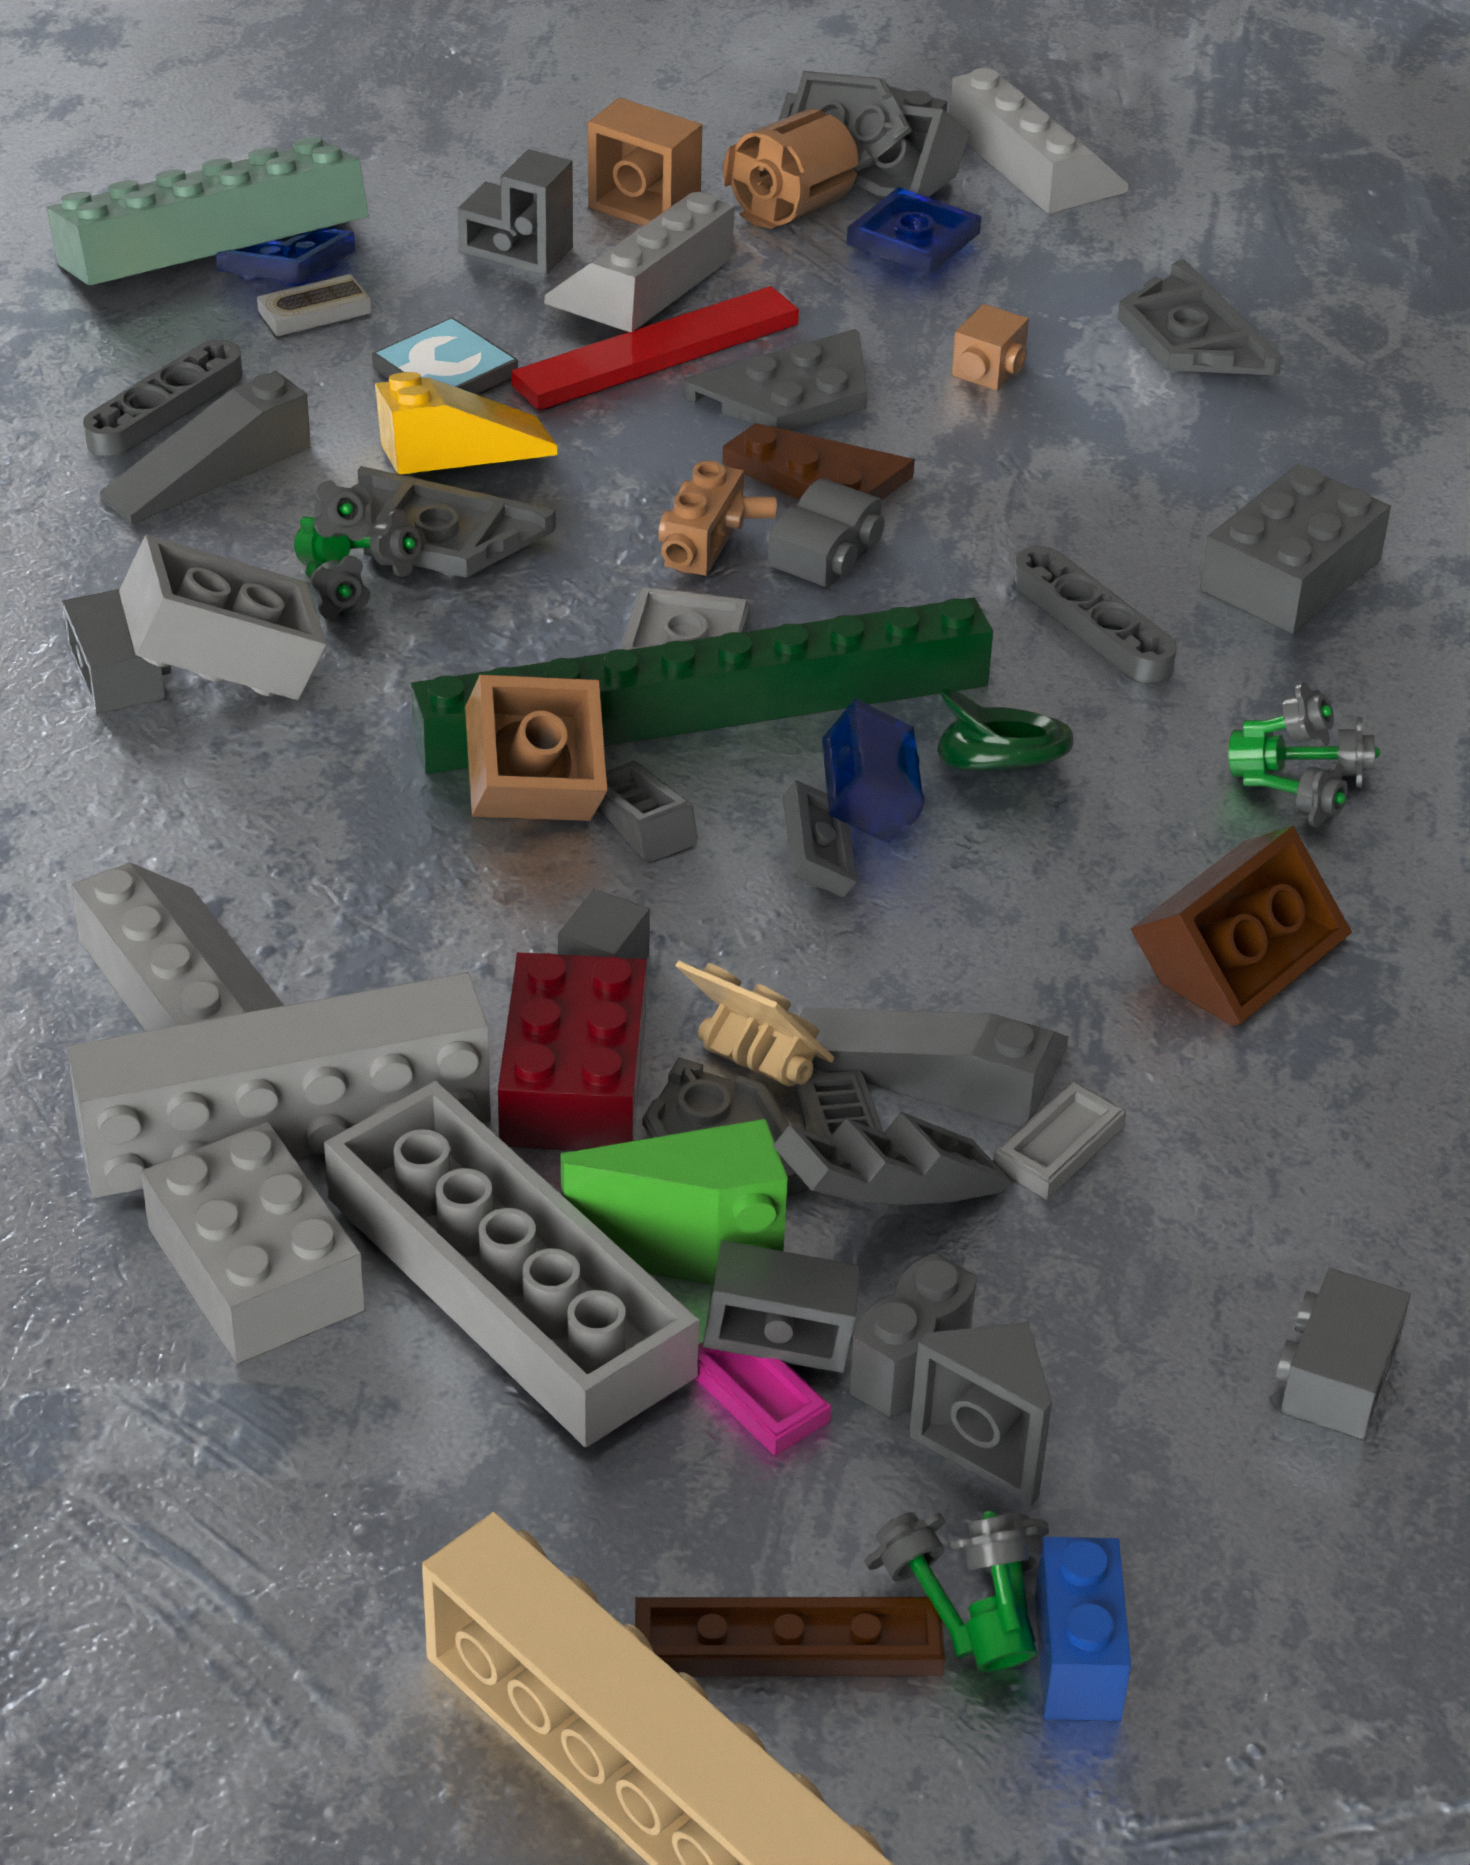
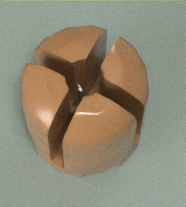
(791, 167)

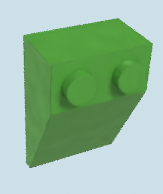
(682, 1195)

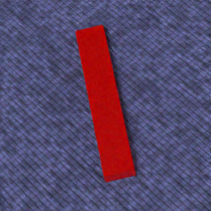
(654, 348)

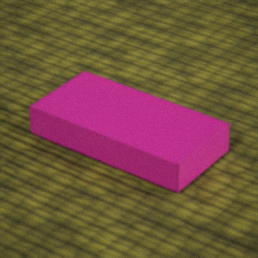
(763, 1396)

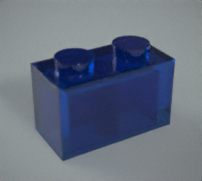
(872, 771)

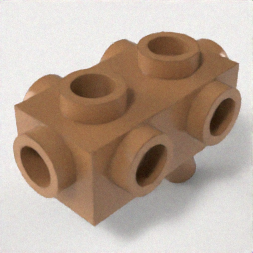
(706, 516)

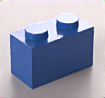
(1082, 1629)

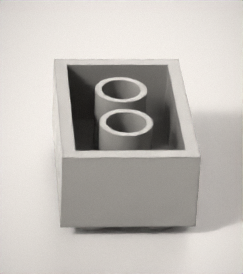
(221, 618)
(253, 1241)

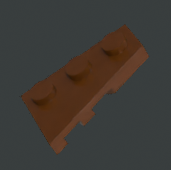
(797, 460)

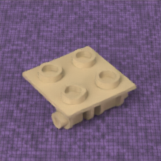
(756, 1027)

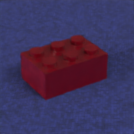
(572, 1051)

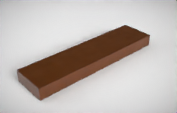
(794, 1635)

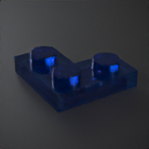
(291, 260)

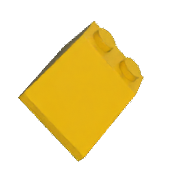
(445, 427)

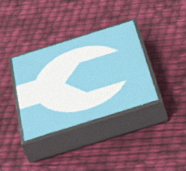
(450, 355)

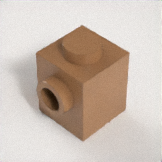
(990, 347)

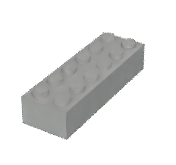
(295, 1065)
(512, 1262)

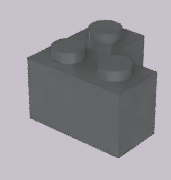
(524, 218)

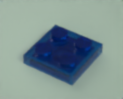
(913, 230)

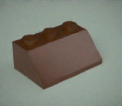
(1244, 927)

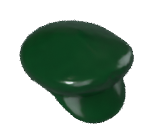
(999, 737)

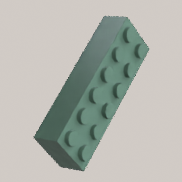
(206, 210)

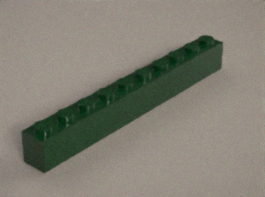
(741, 676)

